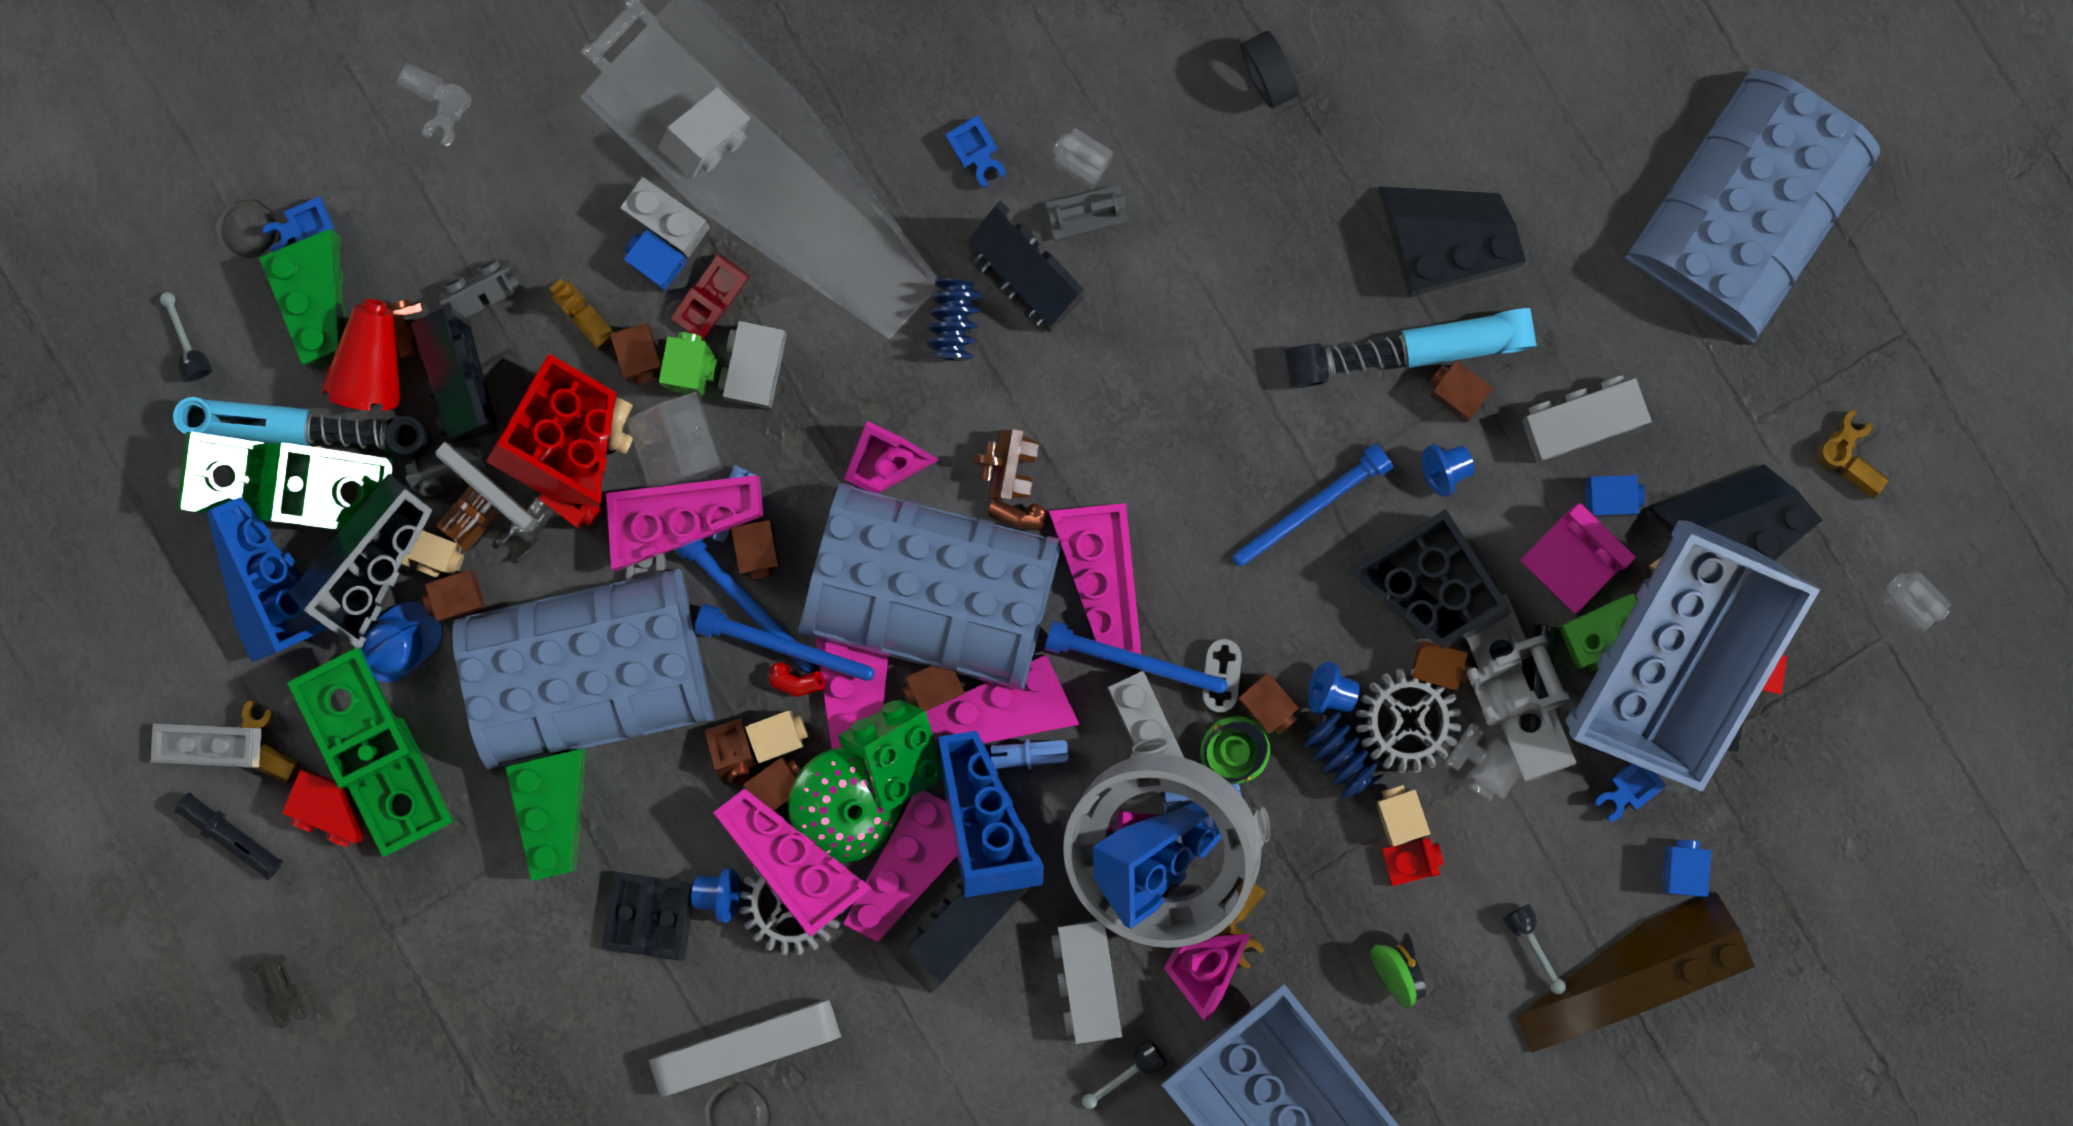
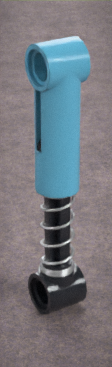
(1417, 347)
(298, 426)

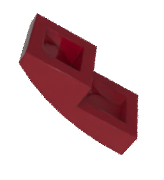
(710, 297)

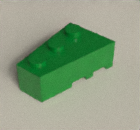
(310, 295)
(548, 810)

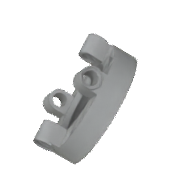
(1188, 911)

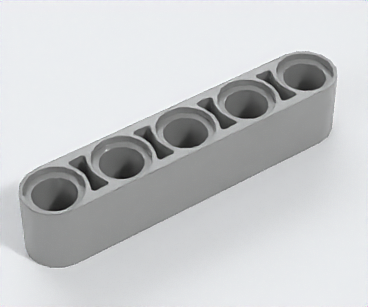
(744, 1048)

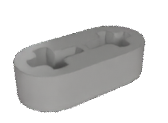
(1231, 675)

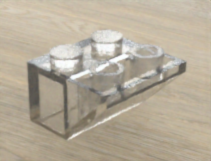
(675, 441)

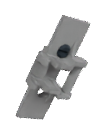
(1507, 697)

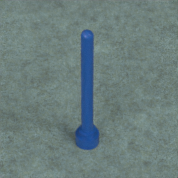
(1371, 464)
(697, 552)
(713, 622)
(1063, 639)

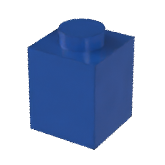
(654, 259)
(1614, 496)
(1686, 869)

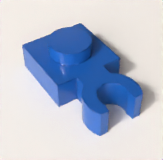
(974, 146)
(302, 223)
(1634, 786)

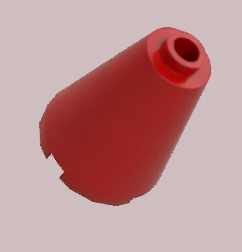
(365, 360)

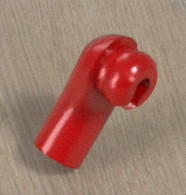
(794, 686)

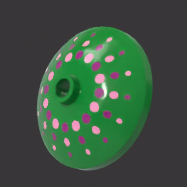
(821, 804)

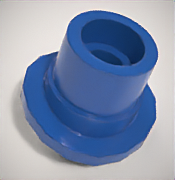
(1446, 467)
(1331, 690)
(718, 894)

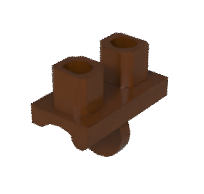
(1001, 464)
(468, 518)

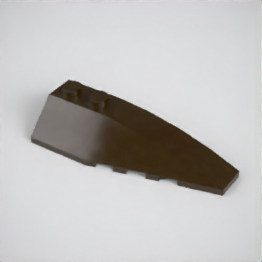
(1642, 971)

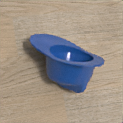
(401, 641)

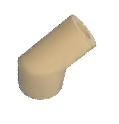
(618, 440)

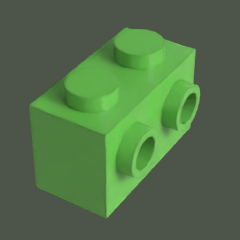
(687, 365)
(1594, 631)

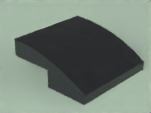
(648, 916)

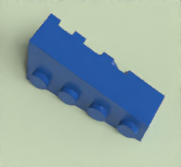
(987, 833)

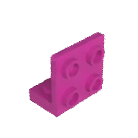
(1576, 557)

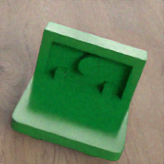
(896, 752)

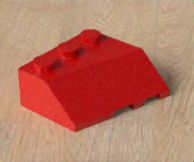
(559, 435)

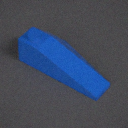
(258, 582)
(1148, 856)

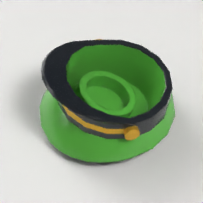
(1235, 749)
(1400, 971)

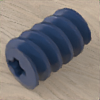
(954, 319)
(1341, 756)

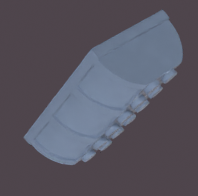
(1754, 202)
(930, 586)
(1691, 656)
(581, 669)
(1273, 1072)

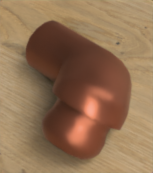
(1016, 518)

